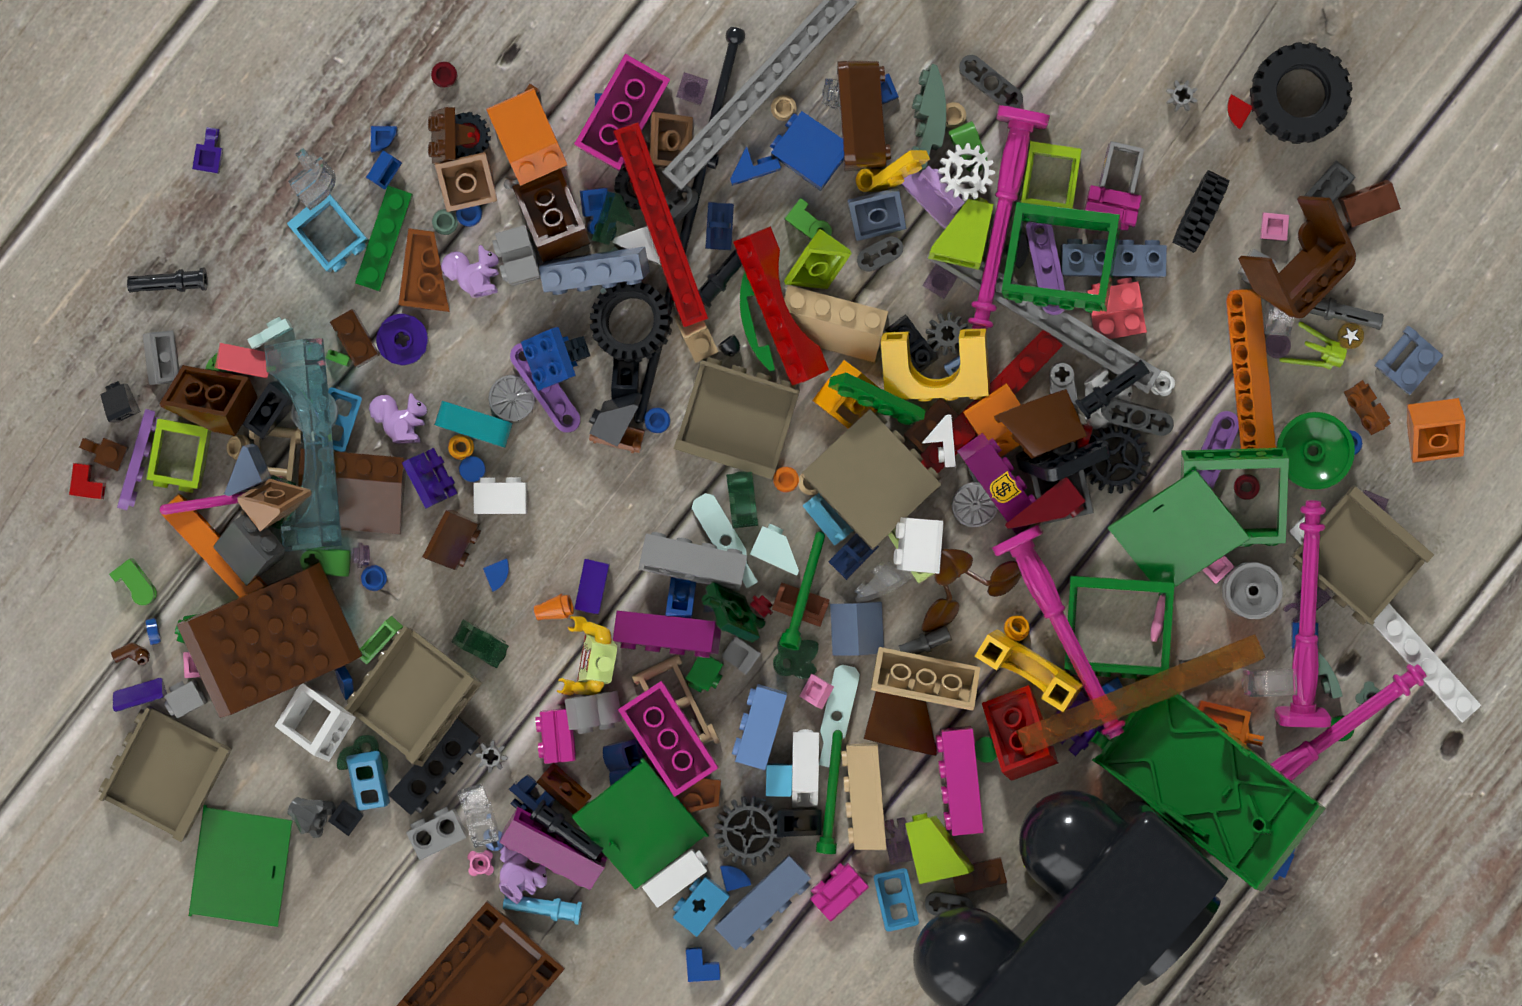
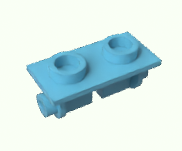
(827, 519)

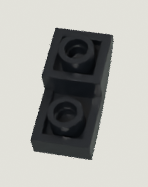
(920, 351)

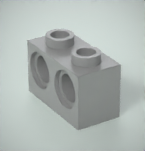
(439, 838)

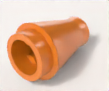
(555, 608)

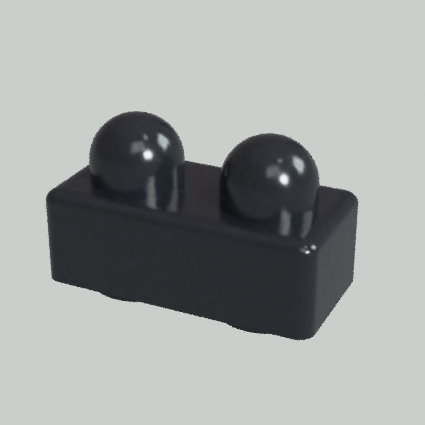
(1115, 912)

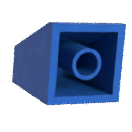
(809, 150)

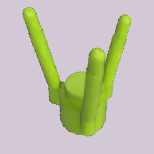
(1332, 353)

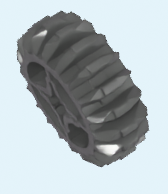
(735, 828)

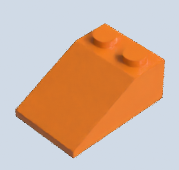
(526, 136)

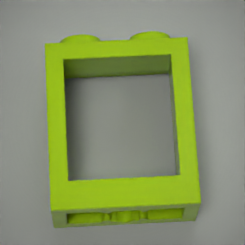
(1054, 151)
(184, 428)

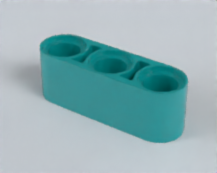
(473, 424)

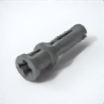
(1331, 309)

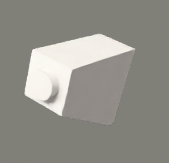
(805, 769)

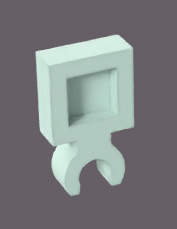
(275, 329)

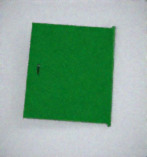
(1179, 531)
(641, 823)
(240, 866)

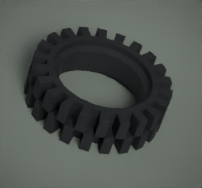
(1201, 211)
(654, 339)

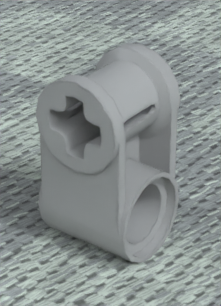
(1068, 383)

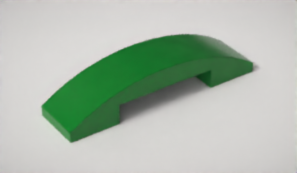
(763, 353)

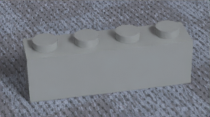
(692, 561)

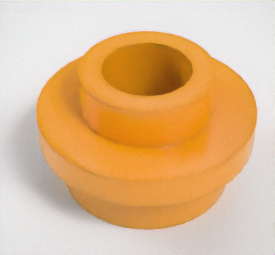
(452, 446)
(1019, 622)

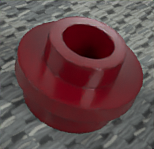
(1255, 486)
(762, 605)

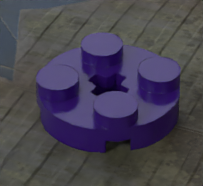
(389, 332)

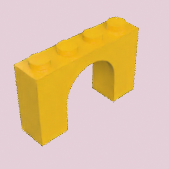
(907, 383)
(1002, 652)

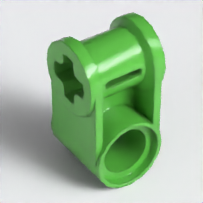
(967, 134)
(334, 561)

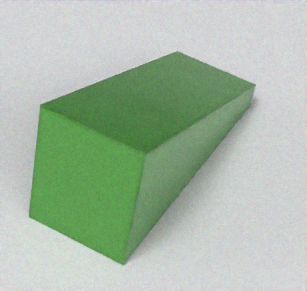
(379, 639)

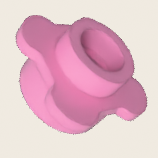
(475, 868)

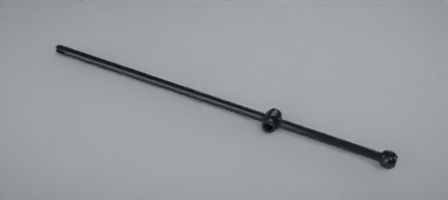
(735, 37)

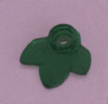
(799, 660)
(363, 772)

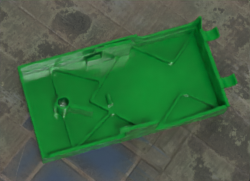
(1210, 787)

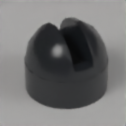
(730, 346)

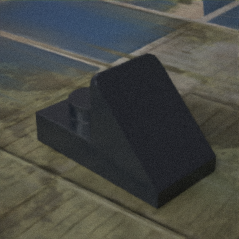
(799, 822)

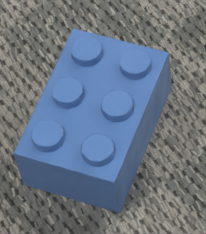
(759, 726)

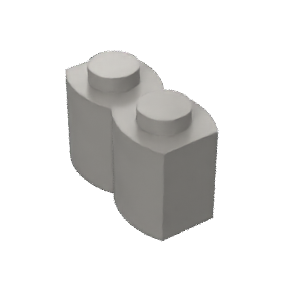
(592, 711)

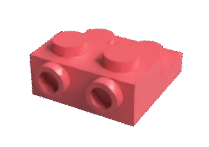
(1123, 313)

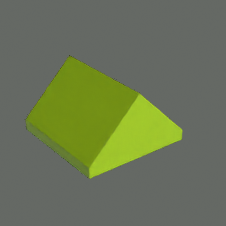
(818, 262)

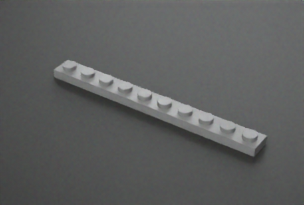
(756, 91)
(1063, 328)

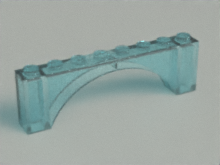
(302, 372)

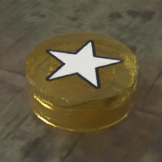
(1350, 336)

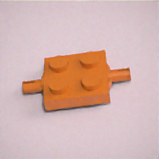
(1232, 720)

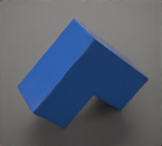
(697, 969)

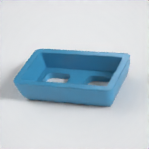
(346, 422)
(378, 782)
(904, 896)

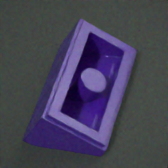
(592, 586)
(138, 694)

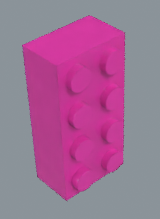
(625, 101)
(668, 738)
(961, 780)

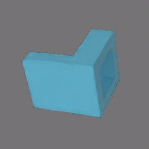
(779, 779)

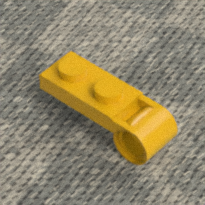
(881, 179)

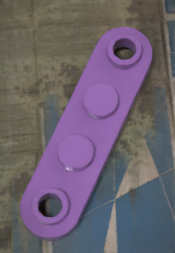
(1045, 261)
(552, 398)
(1219, 439)
(135, 471)

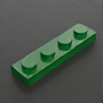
(383, 238)
(877, 398)

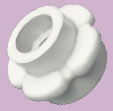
(1169, 383)

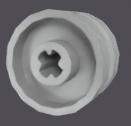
(1236, 588)

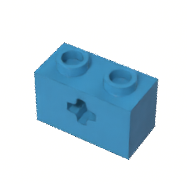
(694, 919)

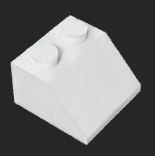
(919, 545)

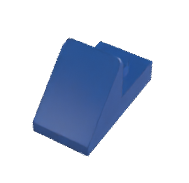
(746, 171)
(680, 598)

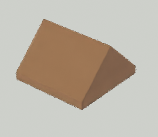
(669, 137)
(466, 182)
(272, 502)

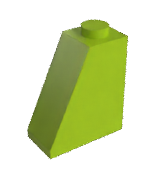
(965, 236)
(935, 850)

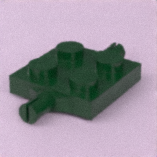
(733, 612)

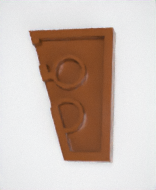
(422, 275)
(700, 795)

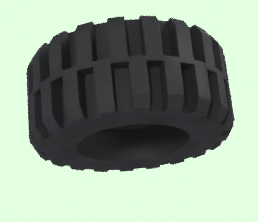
(1333, 79)

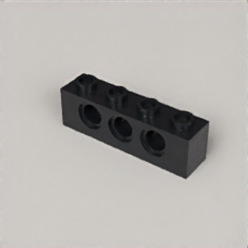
(404, 793)

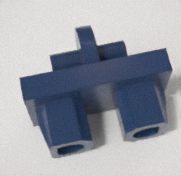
(719, 226)
(851, 556)
(522, 791)

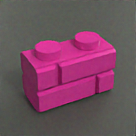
(1114, 202)
(557, 739)
(838, 891)

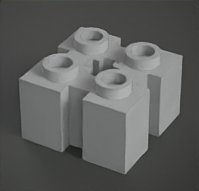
(518, 256)

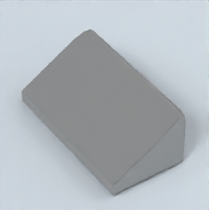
(160, 357)

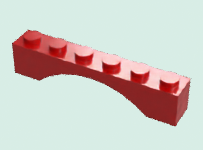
(760, 260)

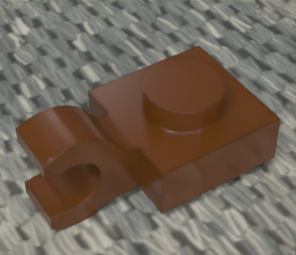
(107, 453)

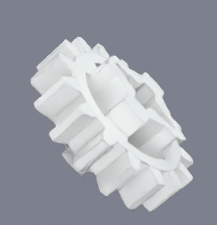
(957, 163)

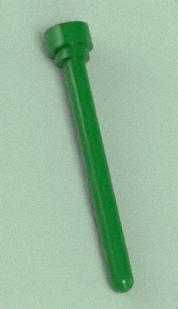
(791, 638)
(827, 842)

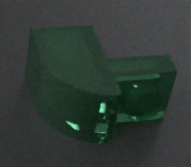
(742, 499)
(480, 643)

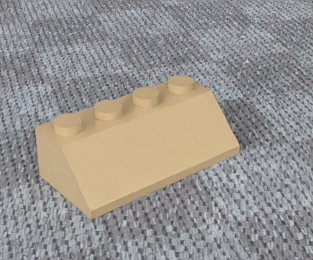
(837, 323)
(925, 678)
(865, 796)

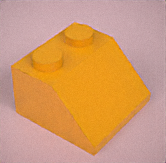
(843, 409)

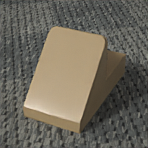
(698, 340)

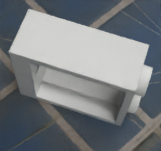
(338, 721)

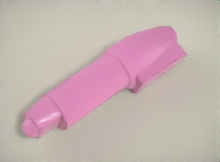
(1157, 623)

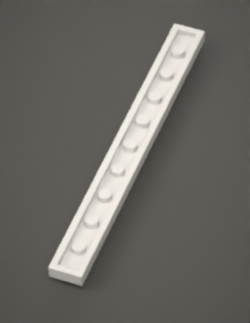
(1416, 652)

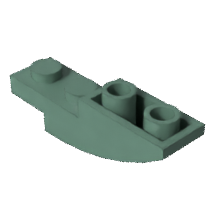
(931, 108)

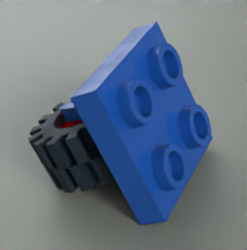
(553, 357)

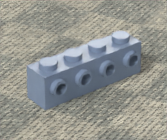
(1130, 259)
(593, 270)
(762, 902)

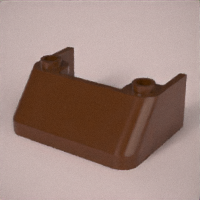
(862, 115)
(1314, 271)

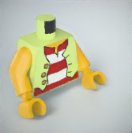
(596, 659)

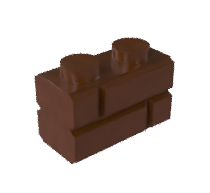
(355, 338)

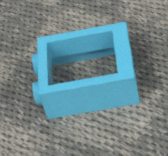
(307, 216)

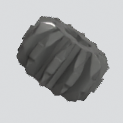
(938, 334)

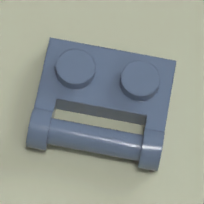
(1415, 366)

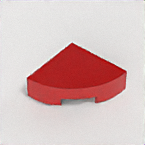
(1238, 111)

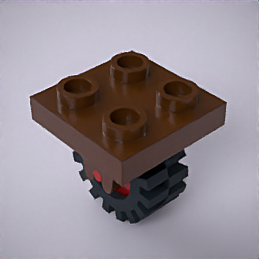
(456, 135)

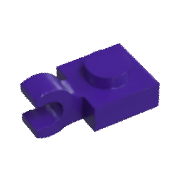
(208, 156)

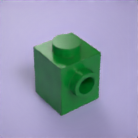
(705, 674)

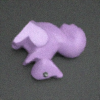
(472, 277)
(398, 423)
(517, 877)

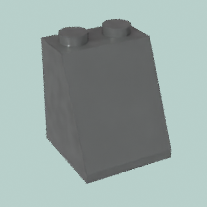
(248, 549)

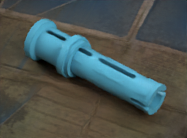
(555, 909)

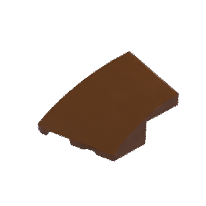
(1044, 423)
(900, 723)

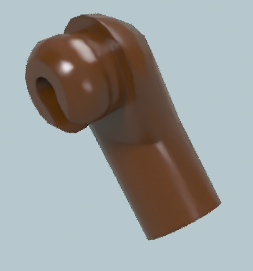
(132, 651)

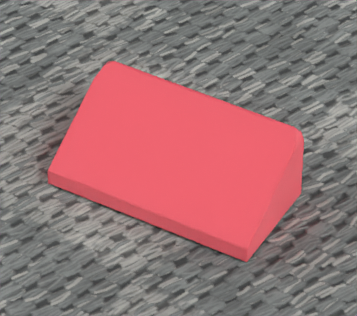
(241, 360)

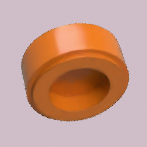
(786, 479)

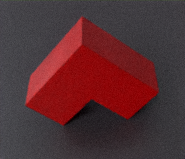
(82, 485)

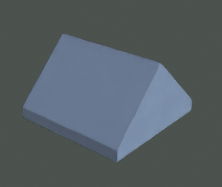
(877, 214)
(248, 471)
(856, 628)

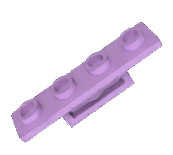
(930, 194)

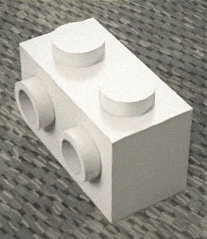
(500, 497)

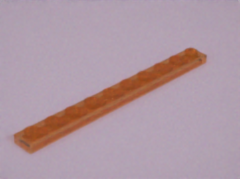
(1140, 694)

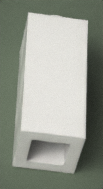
(675, 877)

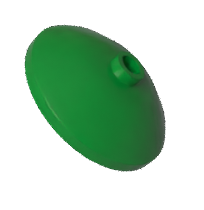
(1333, 446)

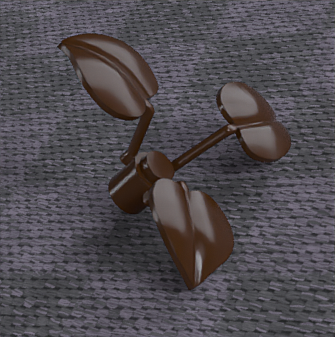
(952, 565)

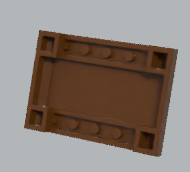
(270, 640)
(487, 966)

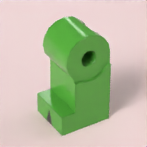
(805, 222)
(141, 587)

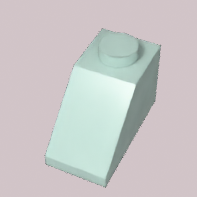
(774, 549)

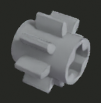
(1188, 93)
(485, 760)

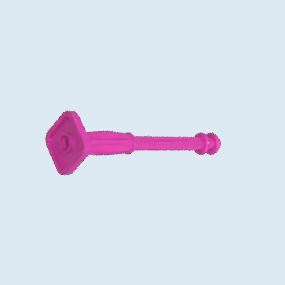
(1012, 168)
(1047, 598)
(1303, 710)
(1301, 757)

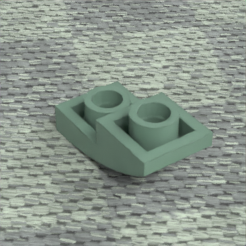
(1330, 683)

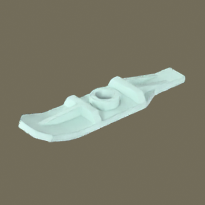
(716, 526)
(841, 699)

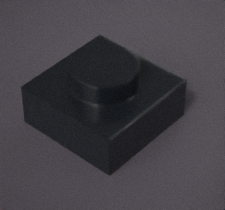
(346, 817)

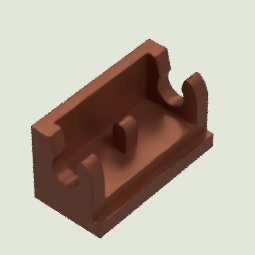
(1369, 203)
(786, 601)

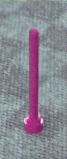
(199, 504)

